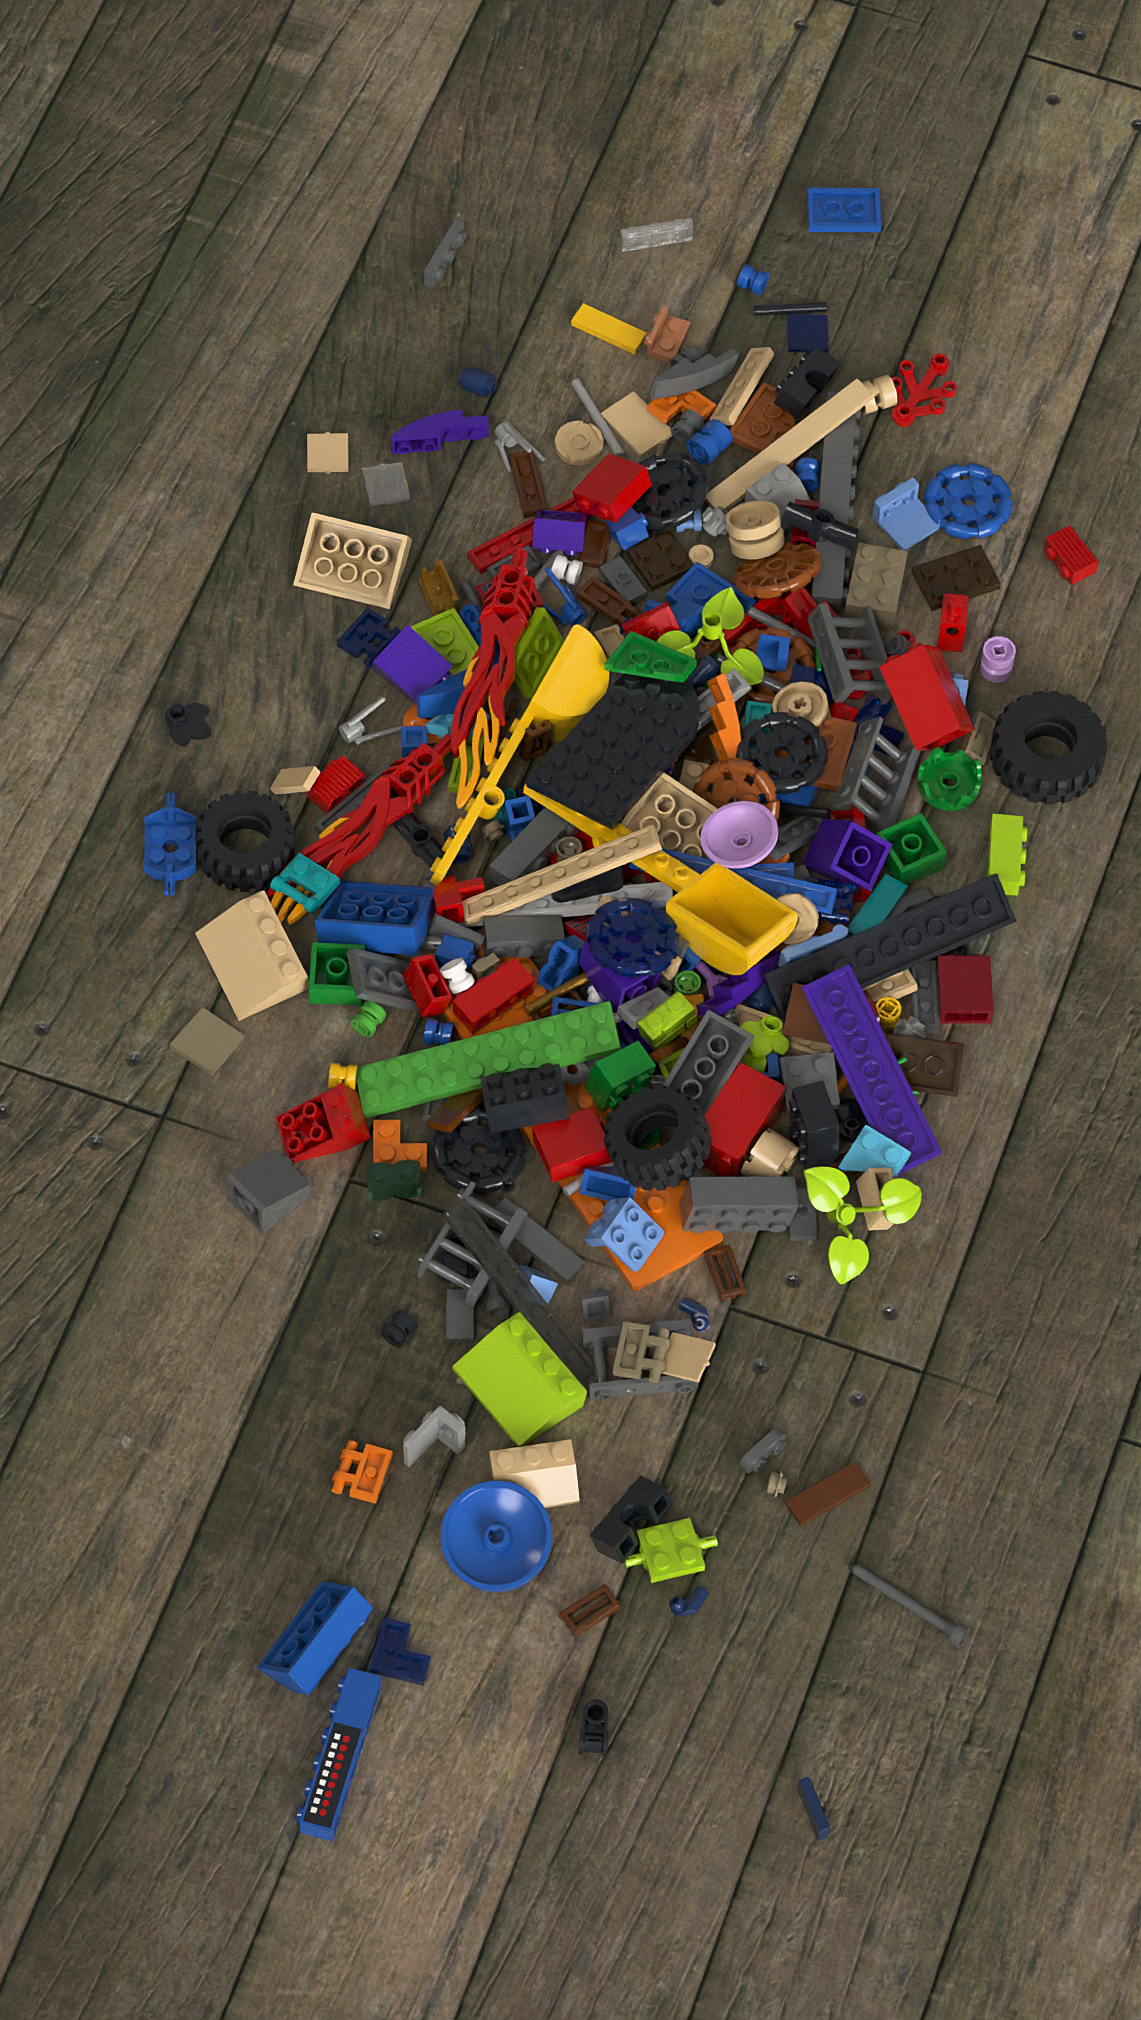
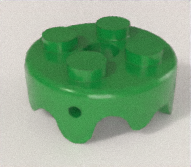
(952, 766)

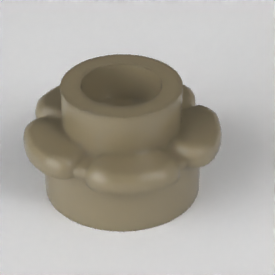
(493, 831)
(776, 1483)

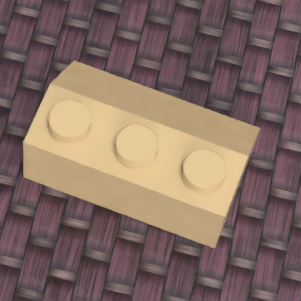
(542, 1469)

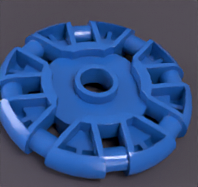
(973, 489)

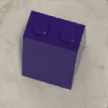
(411, 664)
(847, 853)
(612, 986)

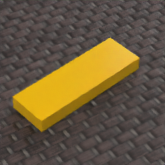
(608, 328)

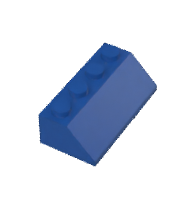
(315, 1637)

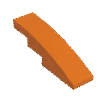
(725, 719)

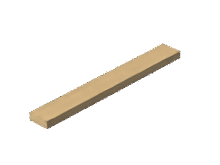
(791, 444)
(561, 874)

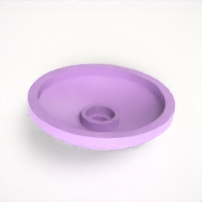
(737, 825)

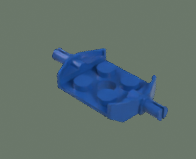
(167, 828)

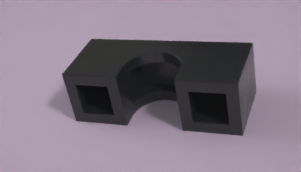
(814, 370)
(641, 1502)

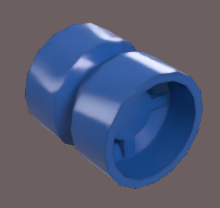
(709, 442)

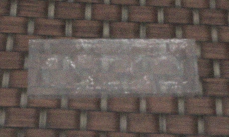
(656, 234)

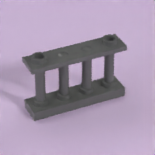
(832, 657)
(896, 777)
(471, 1286)
(608, 1337)

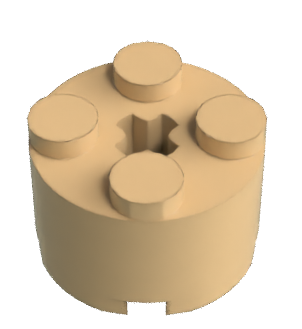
(770, 1156)

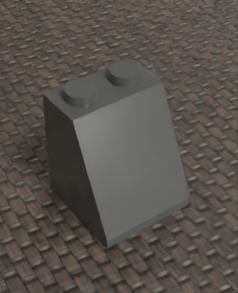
(267, 1190)

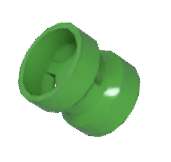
(687, 983)
(368, 1018)

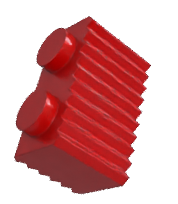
(1070, 555)
(335, 783)
(427, 986)

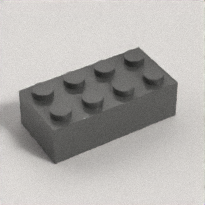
(709, 1059)
(738, 1204)

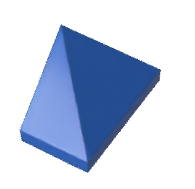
(605, 1184)

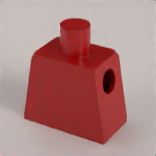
(954, 615)

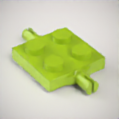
(670, 1550)

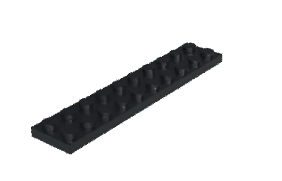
(901, 940)

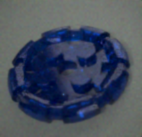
(636, 925)

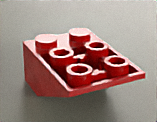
(323, 1125)

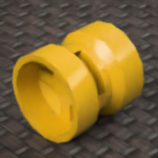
(889, 1012)
(341, 1074)

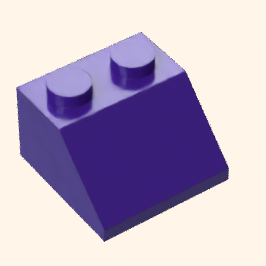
(559, 531)

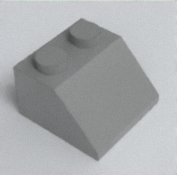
(778, 488)

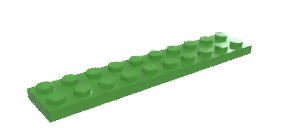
(460, 1064)

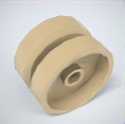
(754, 530)
(803, 700)

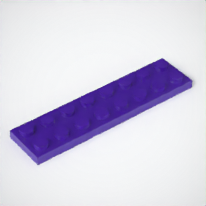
(870, 1064)

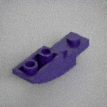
(430, 431)

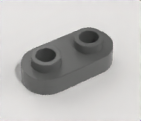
(756, 1457)

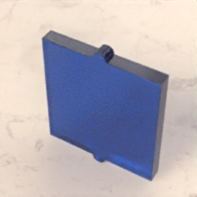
(807, 332)

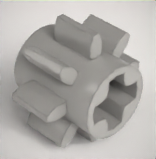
(714, 521)
(910, 1028)

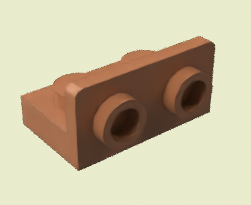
(667, 336)

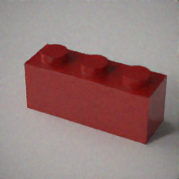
(493, 995)

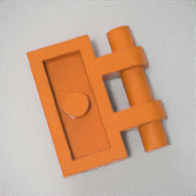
(369, 1475)

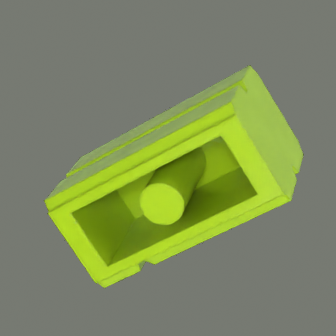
(667, 1021)

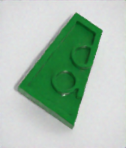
(650, 659)

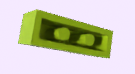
(1007, 851)

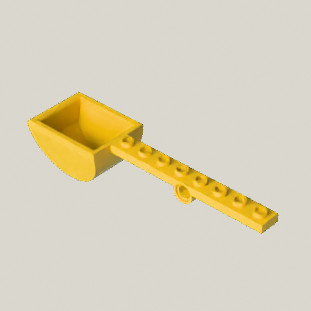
(563, 698)
(715, 912)

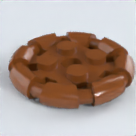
(782, 571)
(799, 652)
(738, 785)

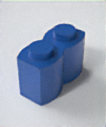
(562, 963)

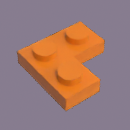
(669, 407)
(390, 1150)

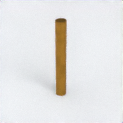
(556, 992)

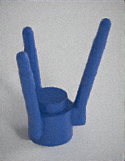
(572, 610)

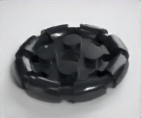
(680, 490)
(787, 740)
(482, 1166)

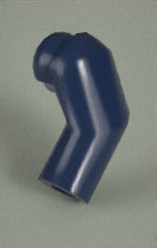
(698, 1314)
(688, 1606)

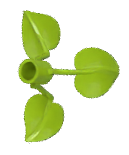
(720, 613)
(825, 1192)

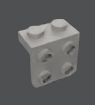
(435, 1425)

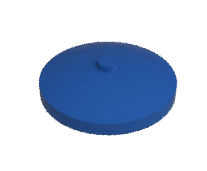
(496, 1536)

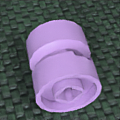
(997, 659)

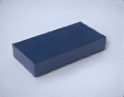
(813, 1808)

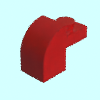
(800, 606)
(450, 894)

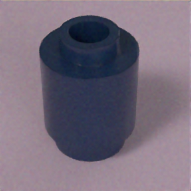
(477, 381)
(466, 849)
(760, 999)

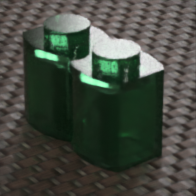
(392, 1180)

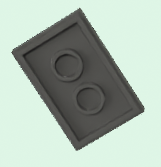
(380, 979)

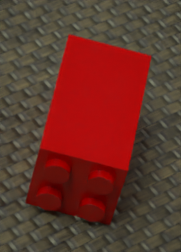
(926, 697)
(740, 1117)

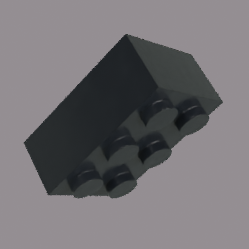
(524, 1097)
(814, 1125)

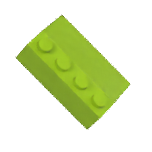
(520, 1380)

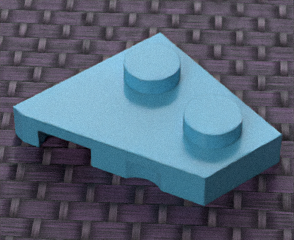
(874, 1151)

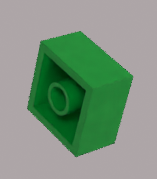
(914, 850)
(331, 976)
(619, 1076)

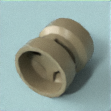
(567, 848)

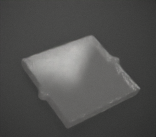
(386, 484)

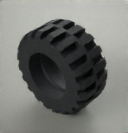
(238, 813)
(645, 1113)

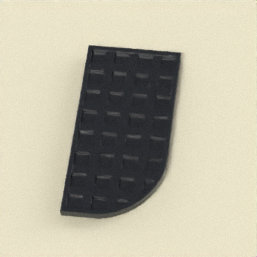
(620, 748)

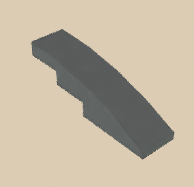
(692, 376)

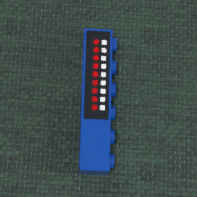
(339, 1755)

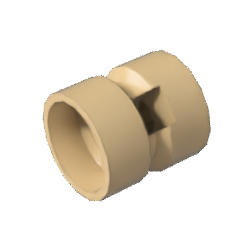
(883, 394)

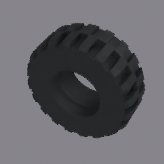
(1055, 717)

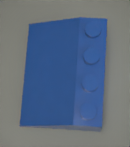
(377, 916)

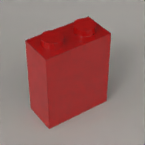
(611, 488)
(571, 1144)

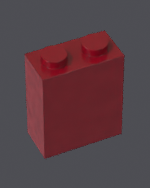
(964, 989)

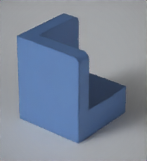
(541, 1281)

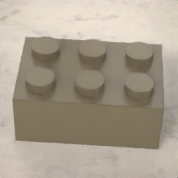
(876, 583)

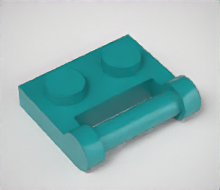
(308, 876)

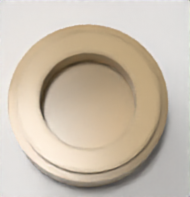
(701, 554)

